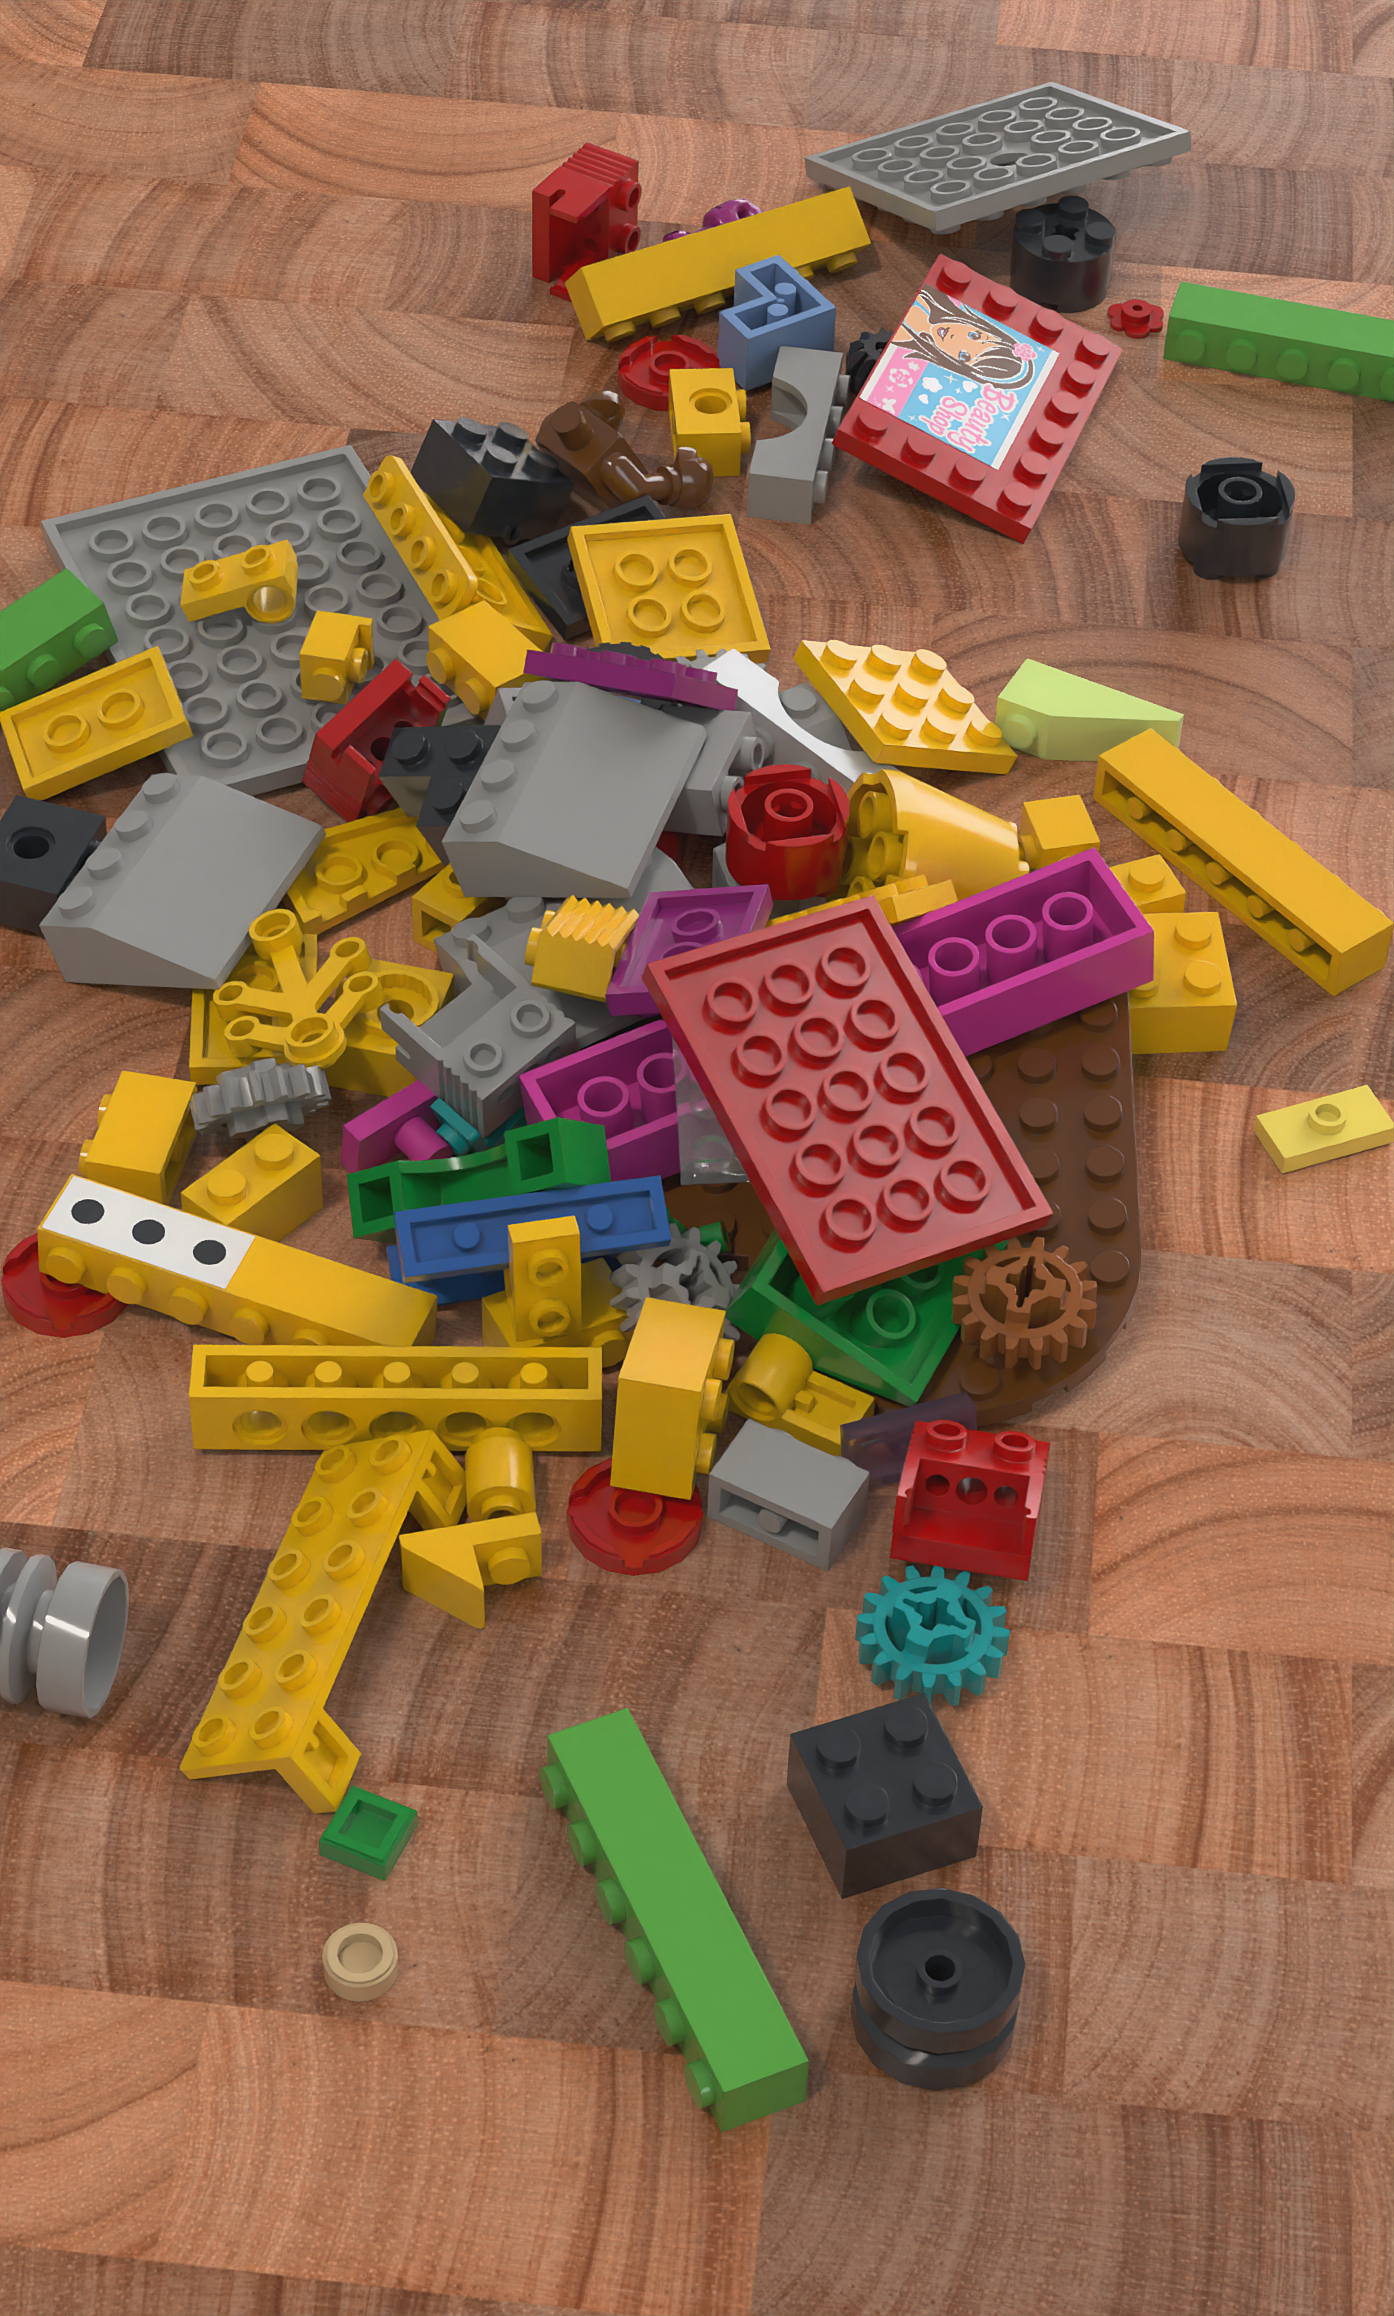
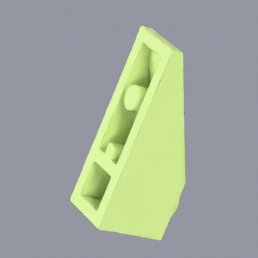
(1073, 717)

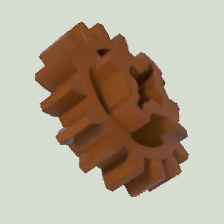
(1024, 1302)

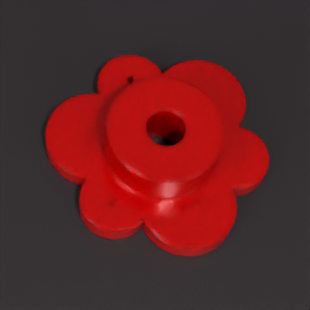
(1136, 318)

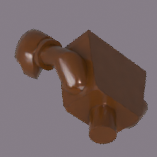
(606, 468)

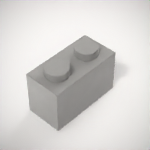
(788, 1494)

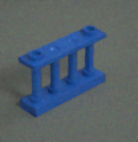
(464, 1245)

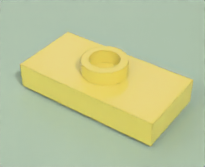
(1324, 1129)

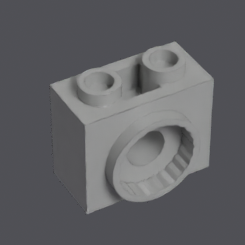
(721, 765)

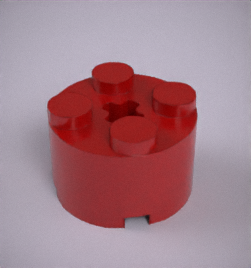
(787, 832)

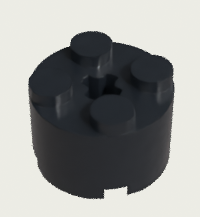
(1062, 255)
(1236, 519)

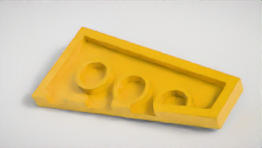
(359, 868)

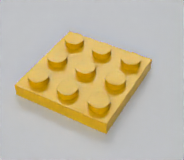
(669, 586)
(904, 707)

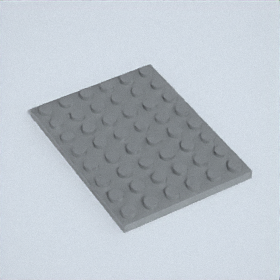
(229, 669)

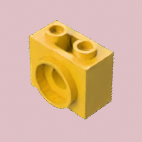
(370, 1053)

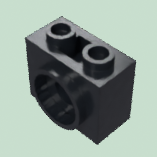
(41, 855)

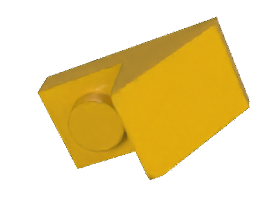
(456, 1562)

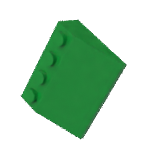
(873, 1338)

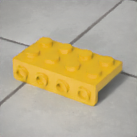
(443, 559)

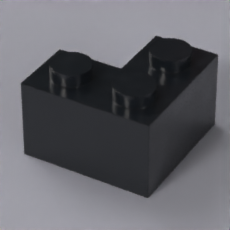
(432, 772)

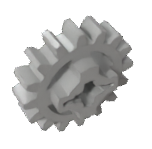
(258, 1097)
(687, 1277)

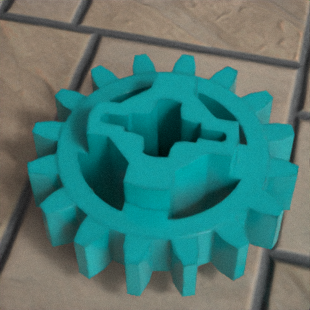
(937, 1633)

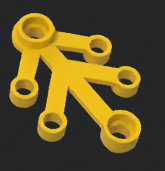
(311, 1036)

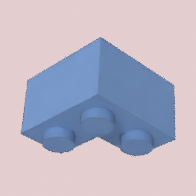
(769, 311)

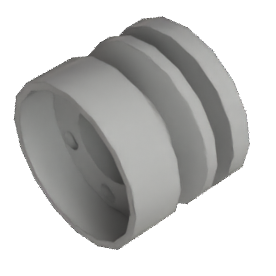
(60, 1632)

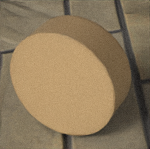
(360, 1962)

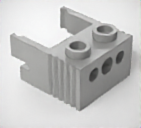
(483, 1041)

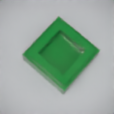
(368, 1833)

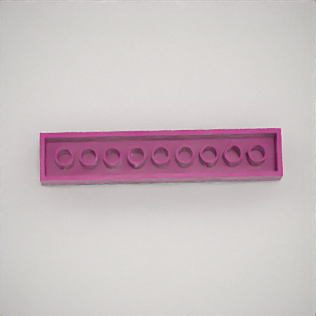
(987, 961)

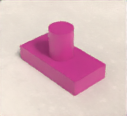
(392, 1127)

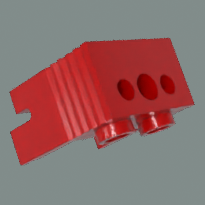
(584, 214)
(354, 742)
(970, 1499)

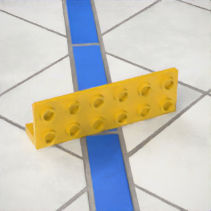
(309, 1609)

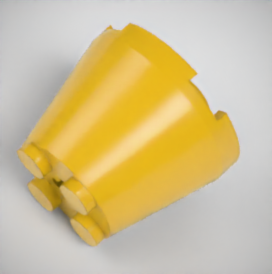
(915, 829)

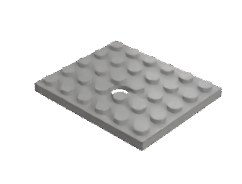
(949, 167)

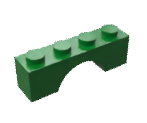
(531, 1160)

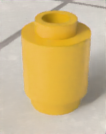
(499, 1475)

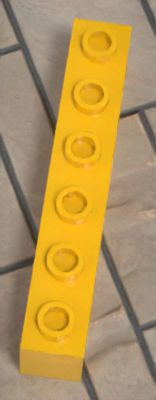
(364, 1393)

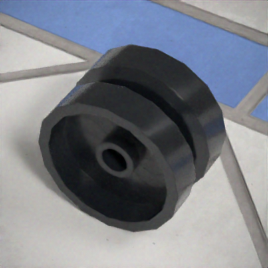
(937, 1988)

